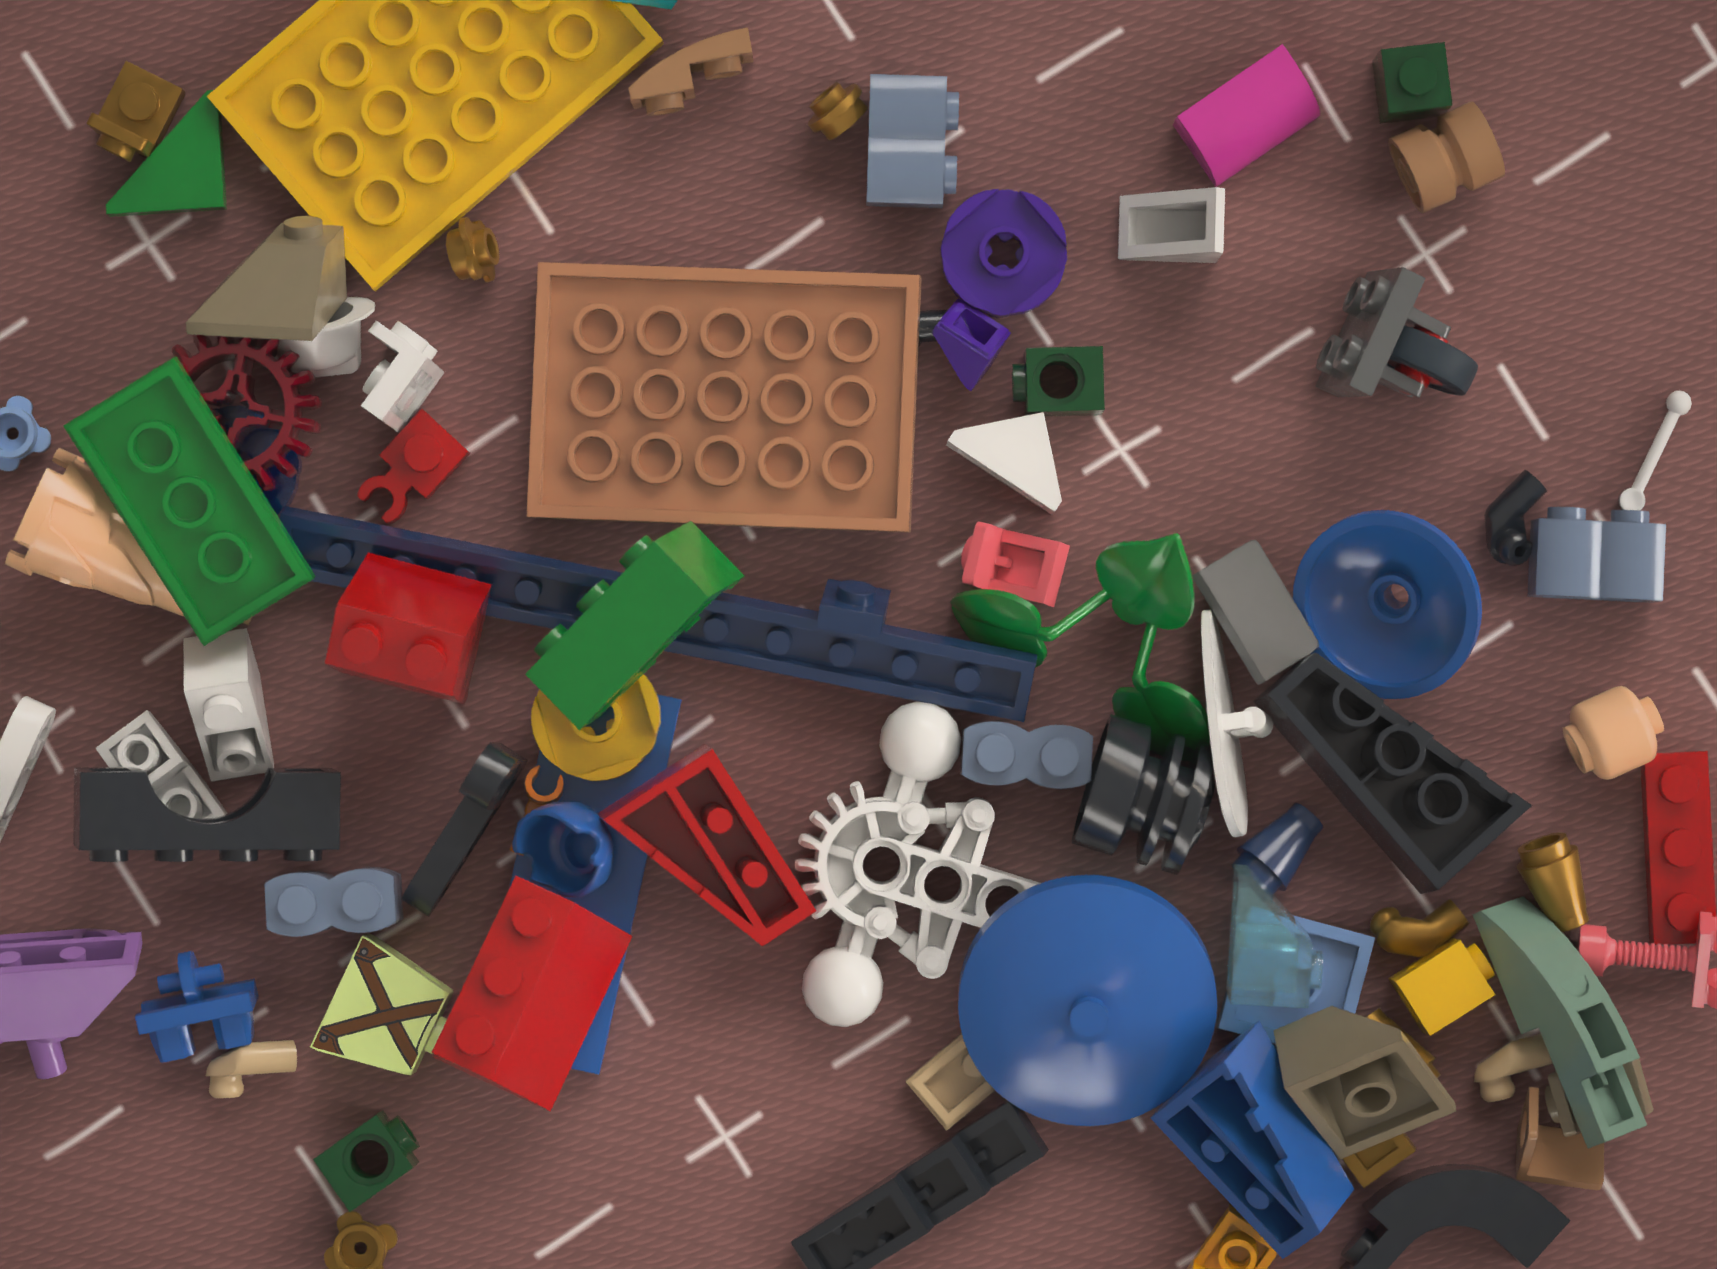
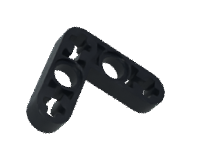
(483, 794)

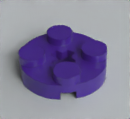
(1007, 216)

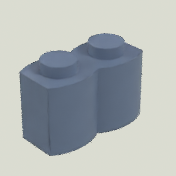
(909, 141)
(1597, 558)
(1045, 756)
(317, 901)

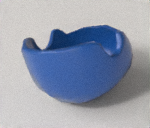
(566, 847)

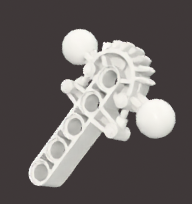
(918, 746)

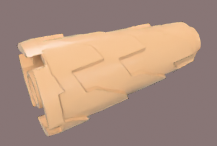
(83, 539)

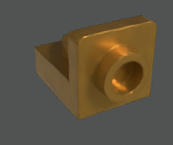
(136, 113)

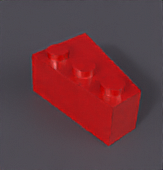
(713, 843)

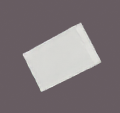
(1172, 226)
(1016, 454)

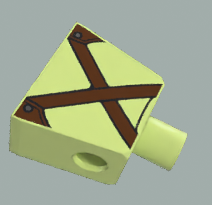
(384, 1010)

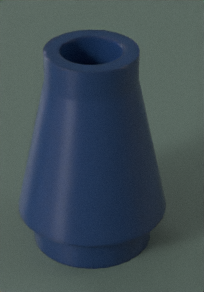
(1280, 847)

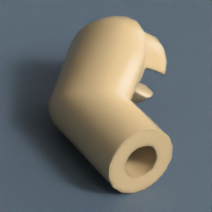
(1513, 1058)
(250, 1059)

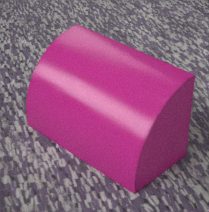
(1248, 115)

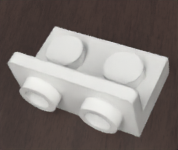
(401, 386)

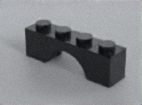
(288, 812)

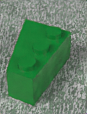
(630, 621)

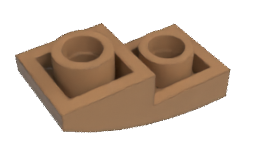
(671, 79)

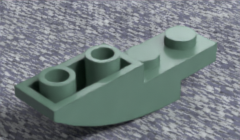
(1560, 995)

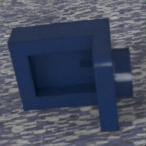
(853, 608)

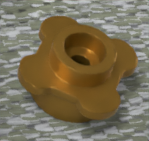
(472, 250)
(353, 1230)

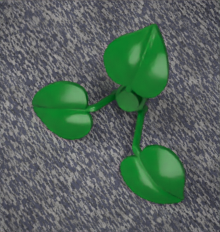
(1147, 585)

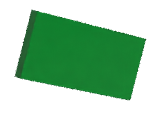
(189, 501)

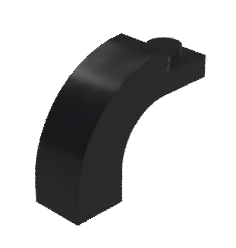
(1454, 1196)

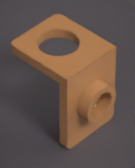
(1552, 1158)

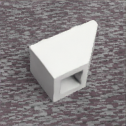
(227, 705)

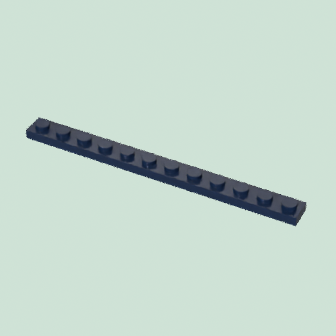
(730, 628)

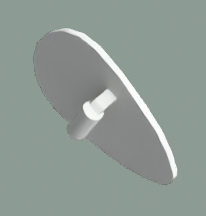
(1227, 728)

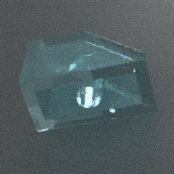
(1268, 949)

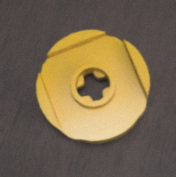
(604, 756)

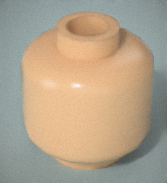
(1613, 732)

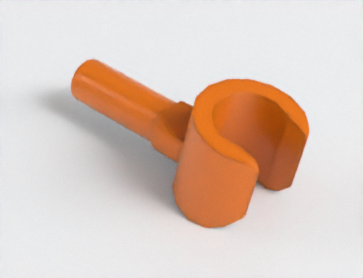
(536, 800)

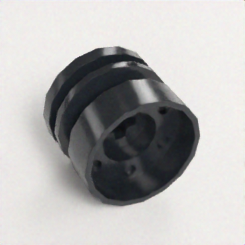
(1145, 795)

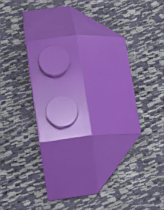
(61, 980)

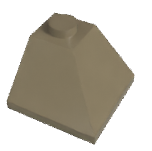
(282, 287)
(1357, 1079)

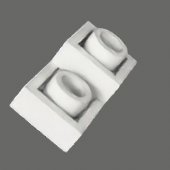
(172, 776)

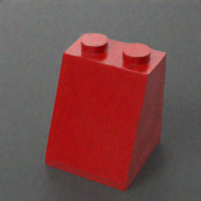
(409, 627)

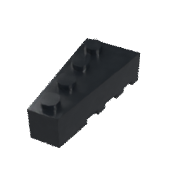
(1390, 773)

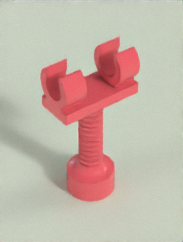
(1602, 951)

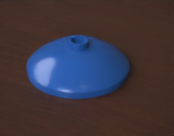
(1363, 628)

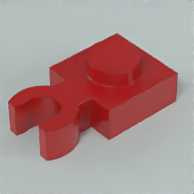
(420, 459)

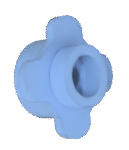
(31, 436)

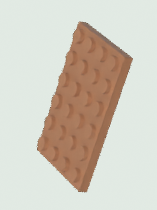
(724, 397)

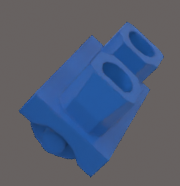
(170, 1017)

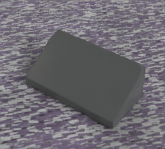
(1256, 611)

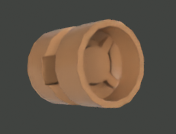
(1443, 158)

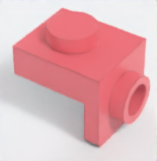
(1014, 563)

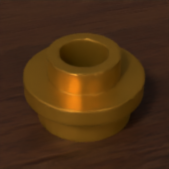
(836, 110)

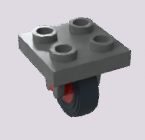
(1391, 343)

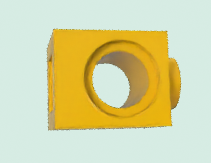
(1444, 985)

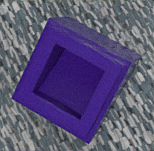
(969, 341)

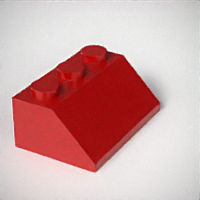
(532, 994)

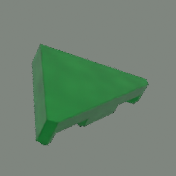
(182, 171)

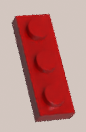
(1677, 845)

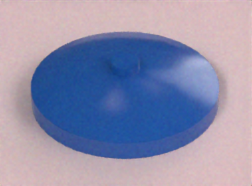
(1087, 1000)

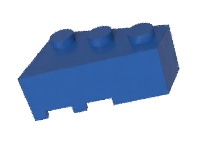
(1256, 1143)

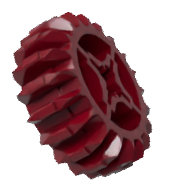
(241, 381)

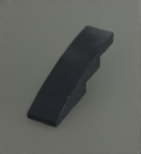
(923, 1192)

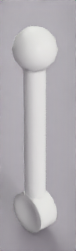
(1677, 404)

